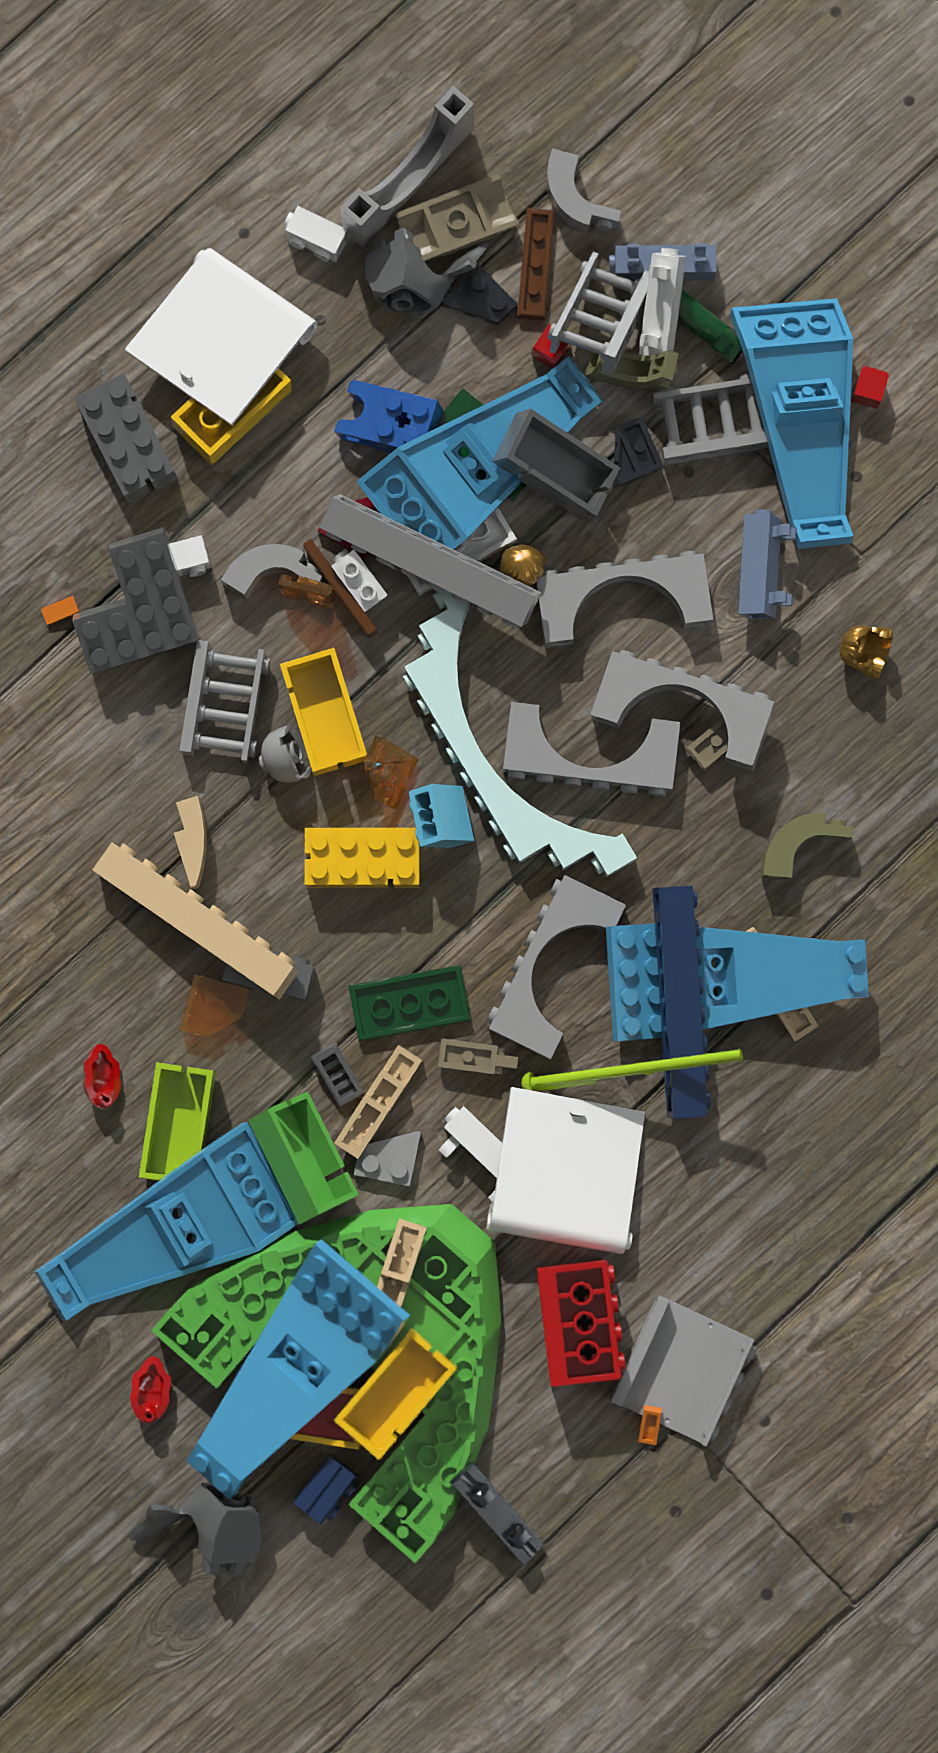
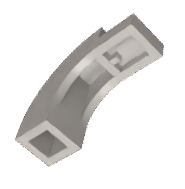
(569, 203)
(266, 560)

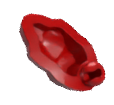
(101, 1077)
(150, 1390)

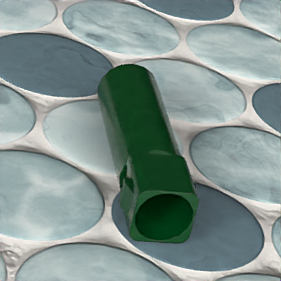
(709, 327)

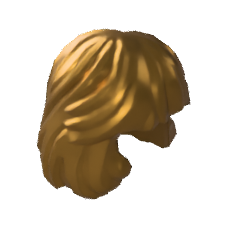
(523, 564)
(866, 649)

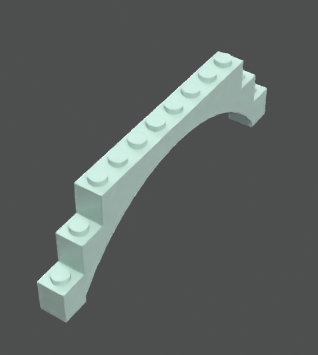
(521, 825)

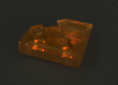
(316, 592)
(388, 771)
(213, 1006)

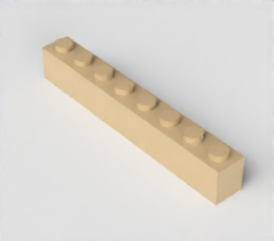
(195, 920)

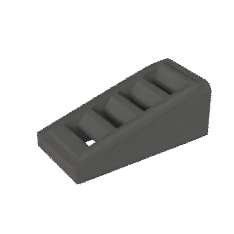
(349, 1095)

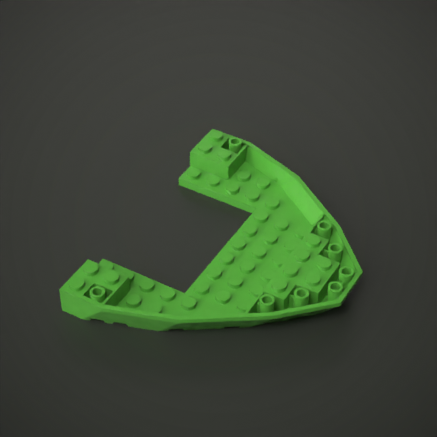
(449, 1303)

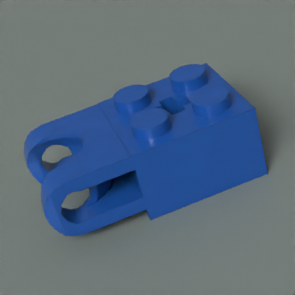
(385, 416)

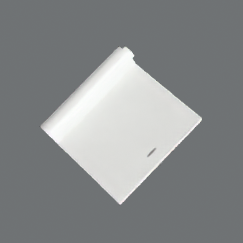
(220, 335)
(567, 1173)

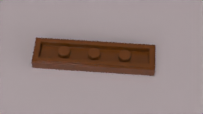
(535, 264)
(340, 589)

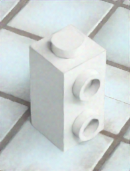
(315, 234)
(191, 556)
(358, 579)

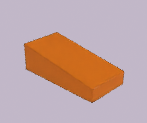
(60, 610)
(650, 1425)

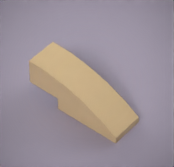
(193, 839)

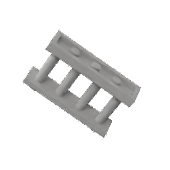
(619, 331)
(703, 446)
(202, 685)

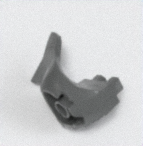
(403, 279)
(226, 1527)

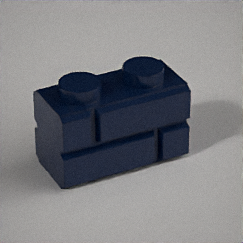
(326, 1488)

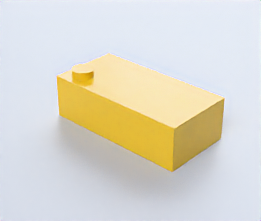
(214, 436)

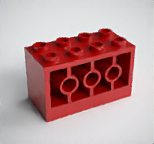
(559, 1318)

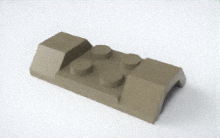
(459, 218)

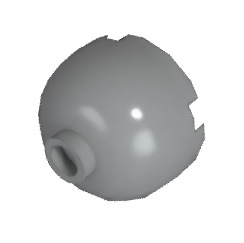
(284, 755)

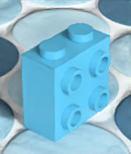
(441, 816)

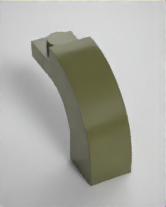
(637, 371)
(781, 850)

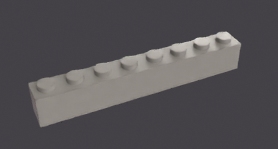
(429, 560)

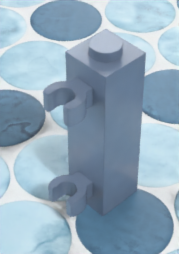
(633, 260)
(761, 565)

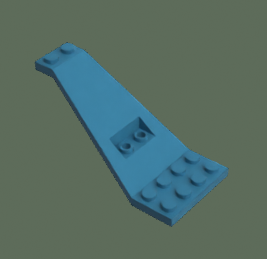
(803, 390)
(439, 489)
(752, 976)
(222, 1199)
(310, 1351)

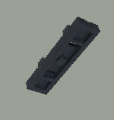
(496, 1513)

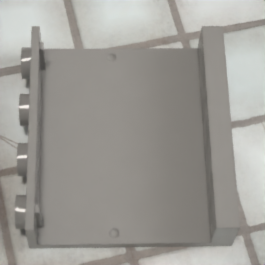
(684, 1368)

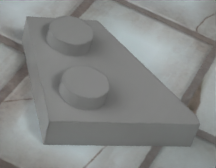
(390, 1159)

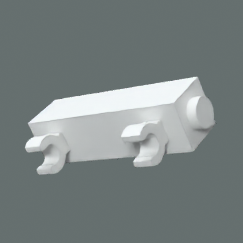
(662, 302)
(474, 1137)

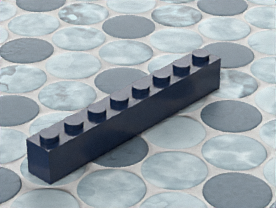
(680, 998)

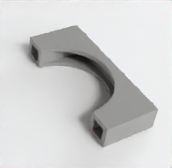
(369, 211)
(678, 578)
(632, 680)
(647, 769)
(571, 908)

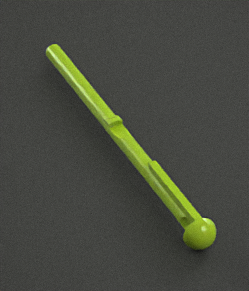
(591, 1076)

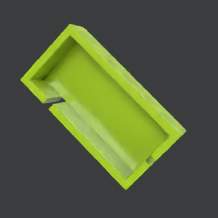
(176, 1118)

